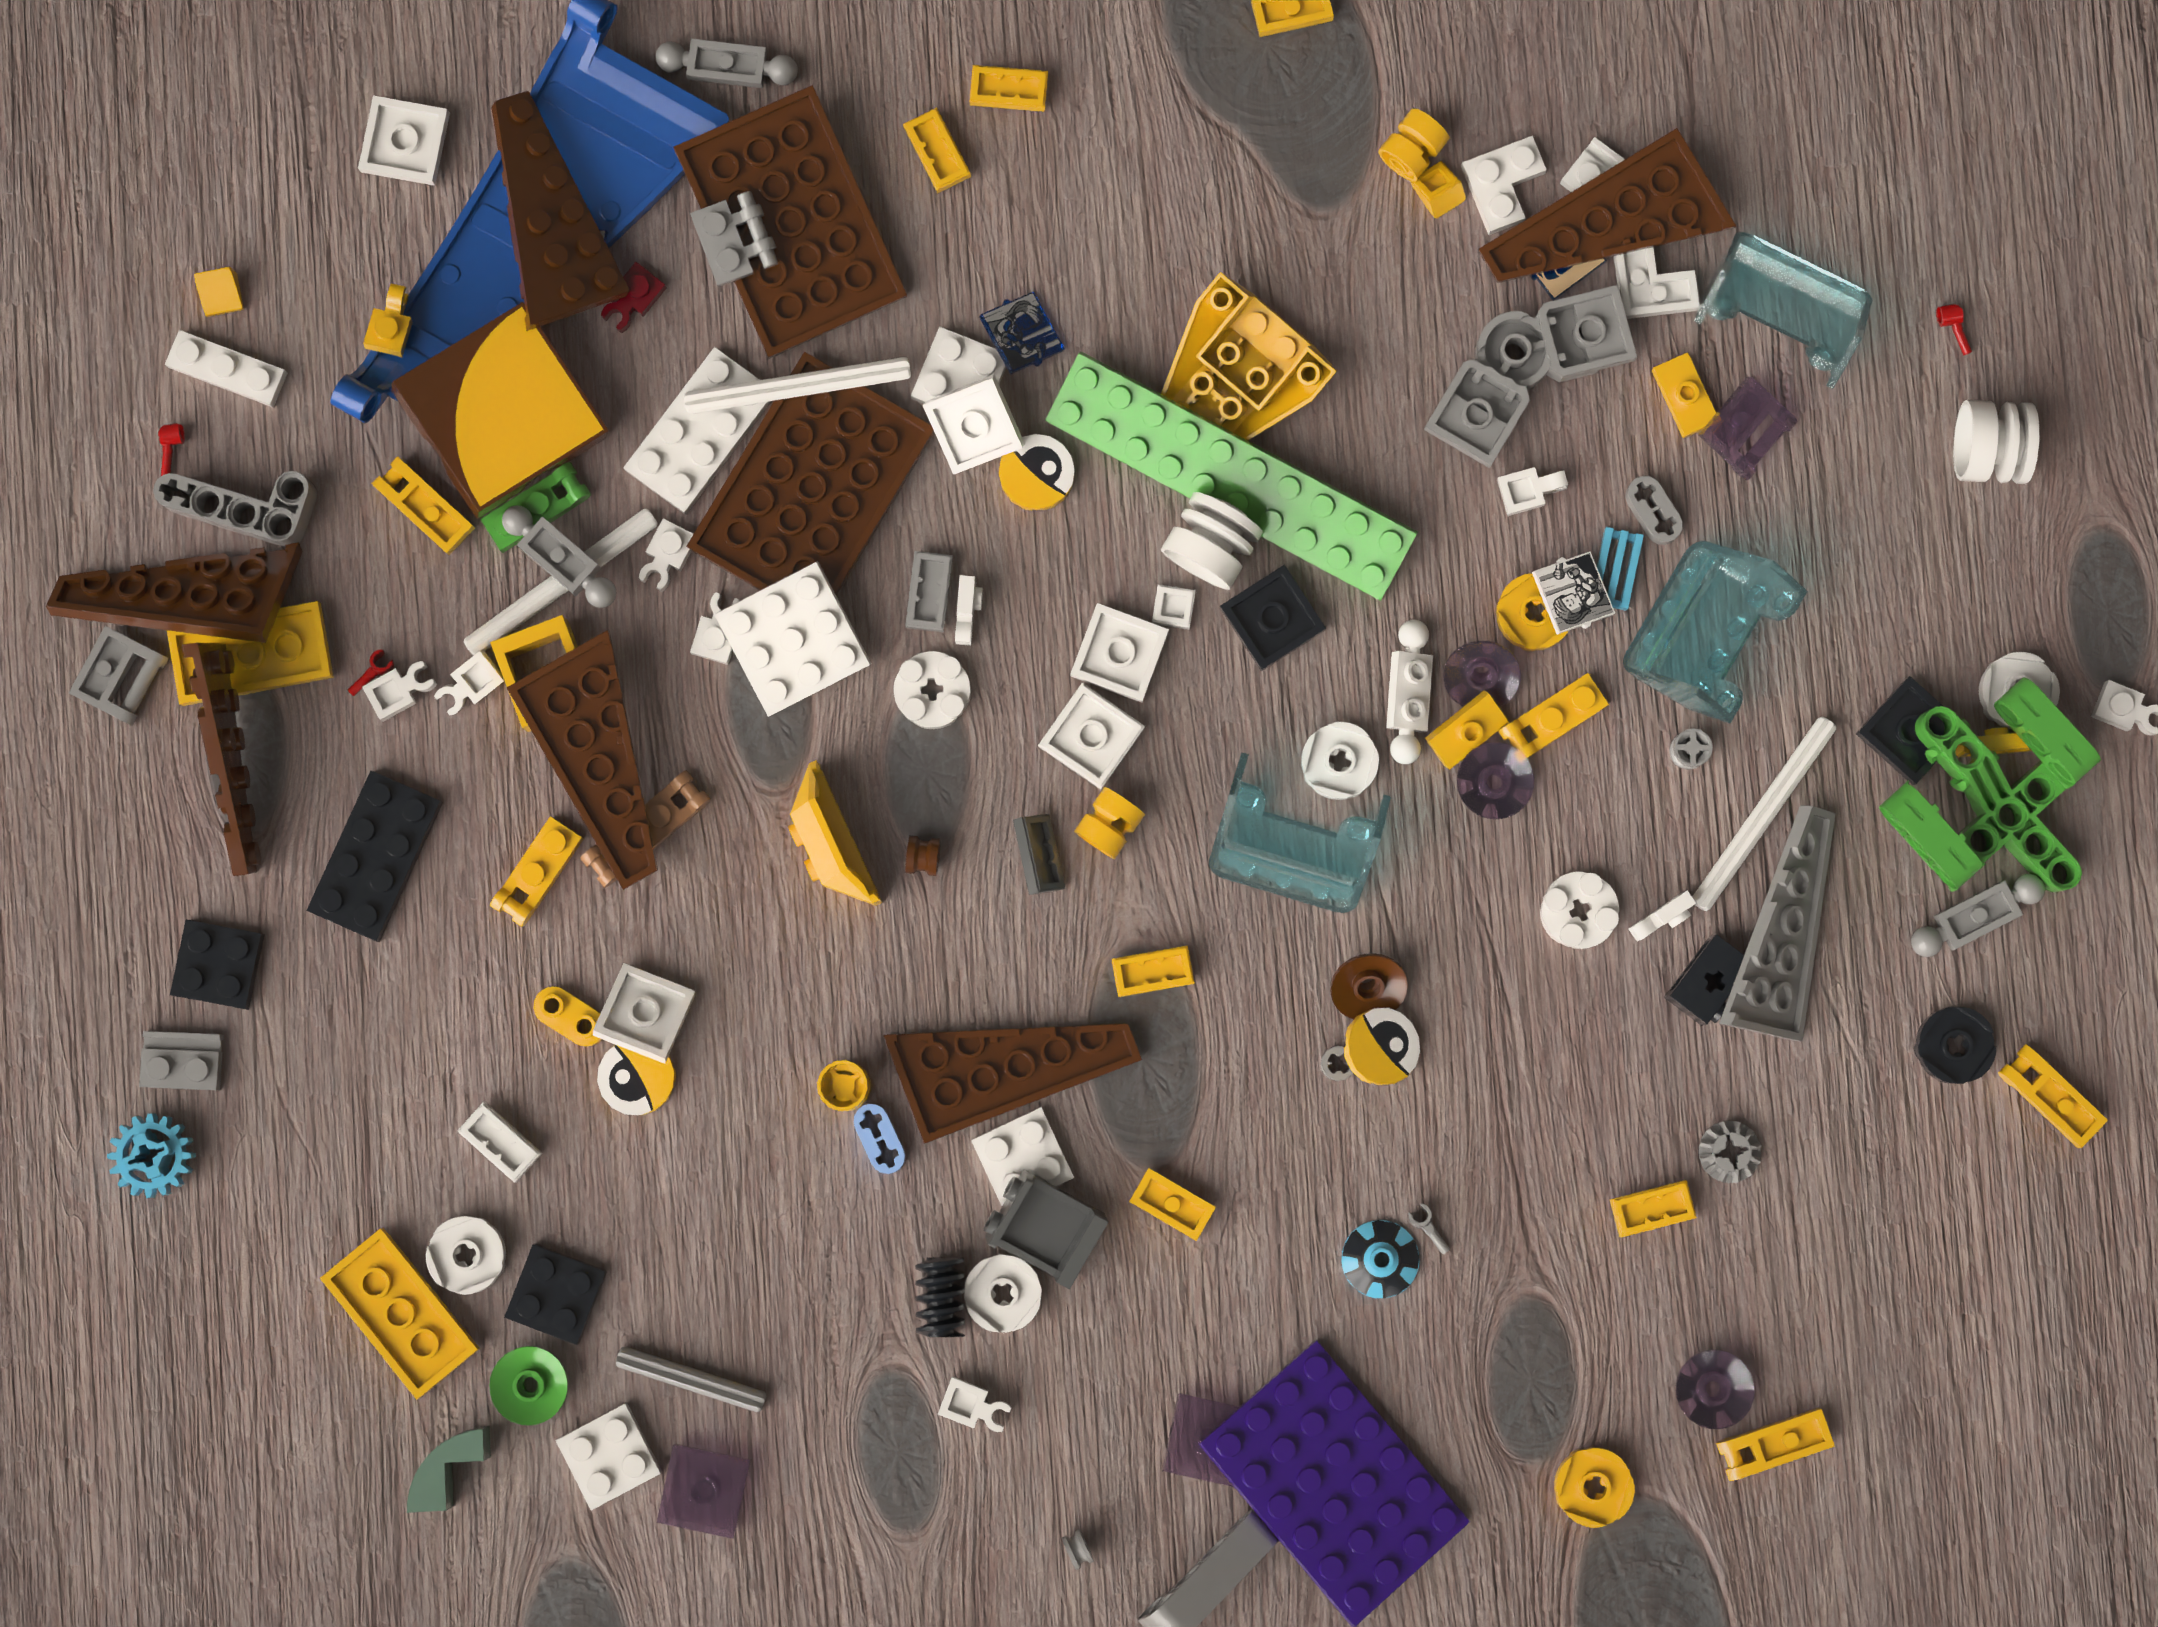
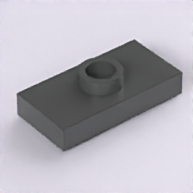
(1039, 854)

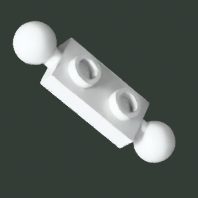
(1409, 691)

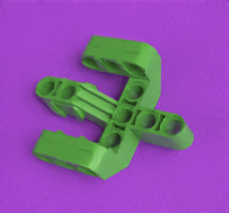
(2063, 761)

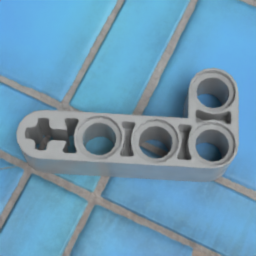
(233, 504)
(1213, 1575)

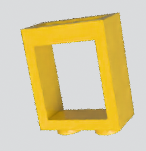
(528, 640)

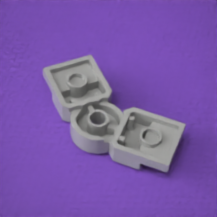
(1563, 341)

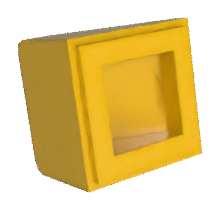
(1439, 189)
(219, 291)

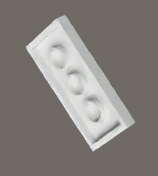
(688, 448)

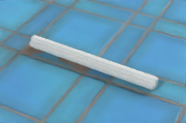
(797, 385)
(551, 589)
(1764, 813)

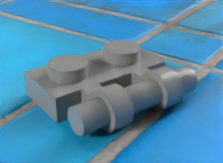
(722, 241)

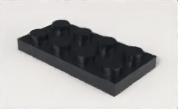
(374, 856)

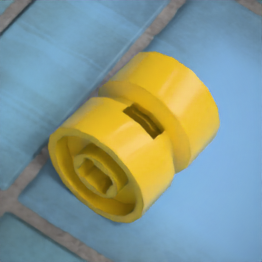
(1418, 139)
(1109, 822)
(844, 1085)

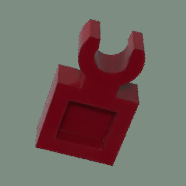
(643, 293)

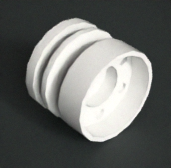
(1996, 441)
(1215, 534)

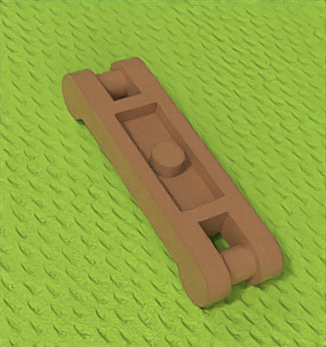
(663, 820)

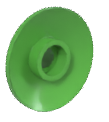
(509, 1389)

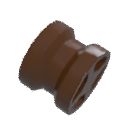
(922, 855)

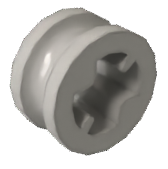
(1338, 1075)
(1077, 1549)

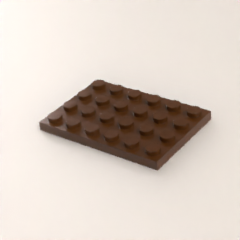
(824, 235)
(811, 485)

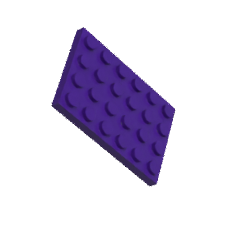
(1334, 1483)

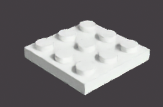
(792, 638)

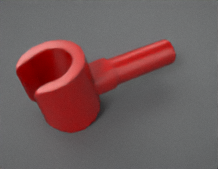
(1953, 315)
(168, 436)
(371, 672)

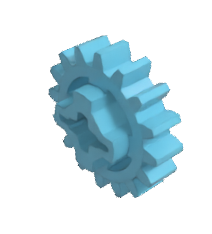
(157, 1170)

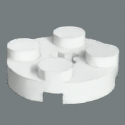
(2006, 671)
(946, 673)
(1359, 750)
(1600, 918)
(446, 1244)
(980, 1295)

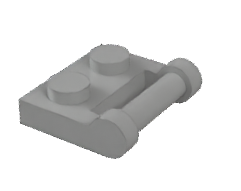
(107, 669)

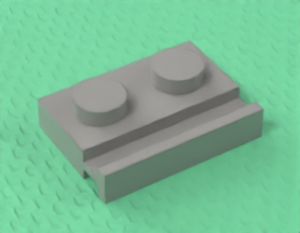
(181, 1060)

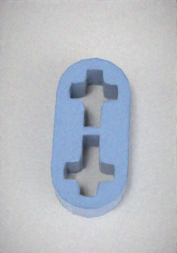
(888, 1134)

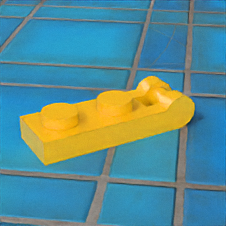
(424, 506)
(1556, 715)
(537, 870)
(2054, 1097)
(1776, 1443)

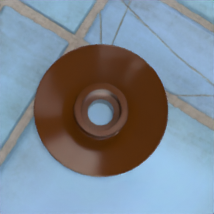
(1385, 989)

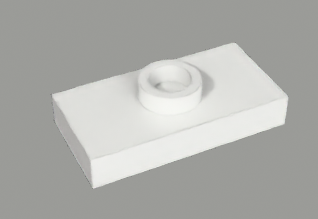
(499, 1142)

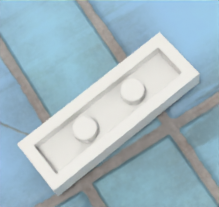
(226, 368)

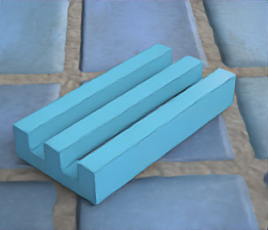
(1622, 537)

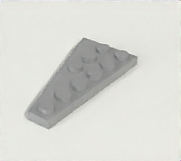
(1779, 960)

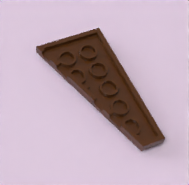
(553, 234)
(188, 595)

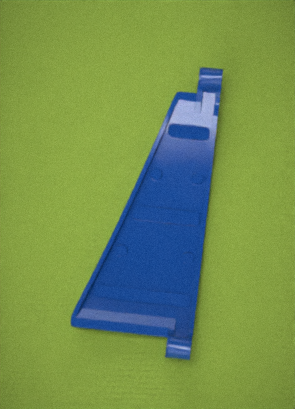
(618, 142)

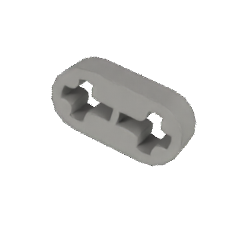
(1646, 515)

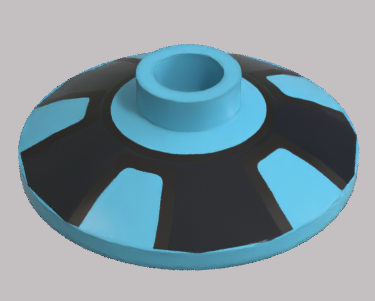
(1361, 1250)

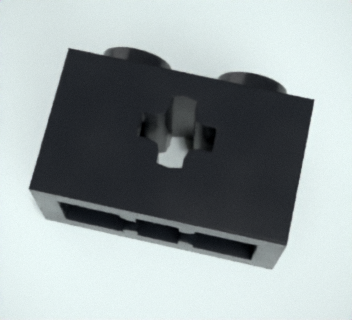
(1689, 990)

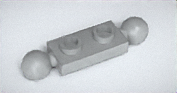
(726, 63)
(559, 556)
(1978, 915)

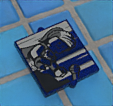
(1022, 332)

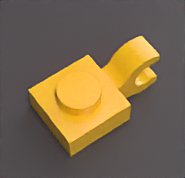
(390, 328)

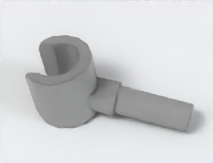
(1430, 1230)

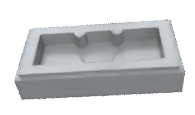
(929, 591)

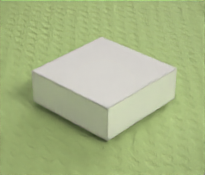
(1173, 607)

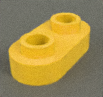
(568, 1016)

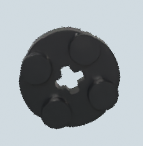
(1978, 1041)

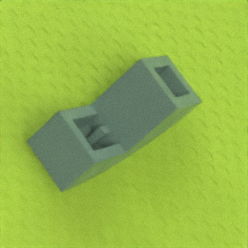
(433, 1481)

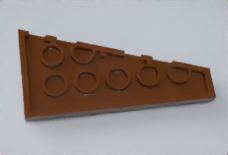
(1631, 207)
(585, 733)
(222, 747)
(985, 1073)

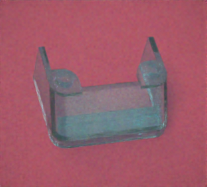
(1790, 298)
(1291, 855)

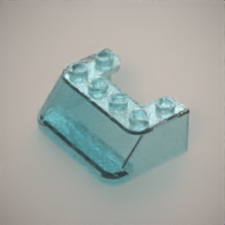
(1705, 623)

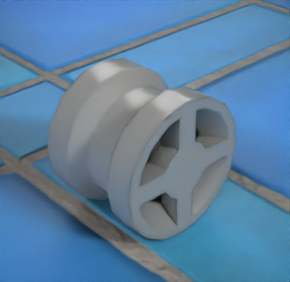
(1698, 748)

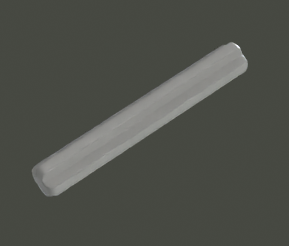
(690, 1379)

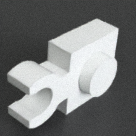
(668, 551)
(968, 600)
(710, 639)
(474, 679)
(393, 693)
(2123, 708)
(1672, 912)
(967, 1403)

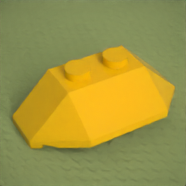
(828, 840)

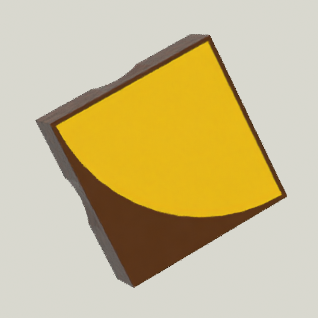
(499, 410)

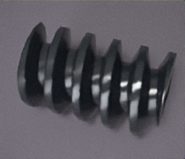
(940, 1297)

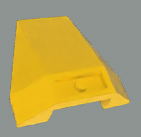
(1243, 362)

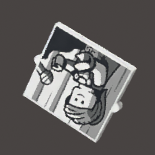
(1573, 593)

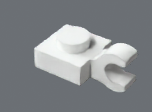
(1525, 491)

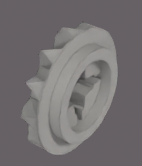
(1720, 1167)

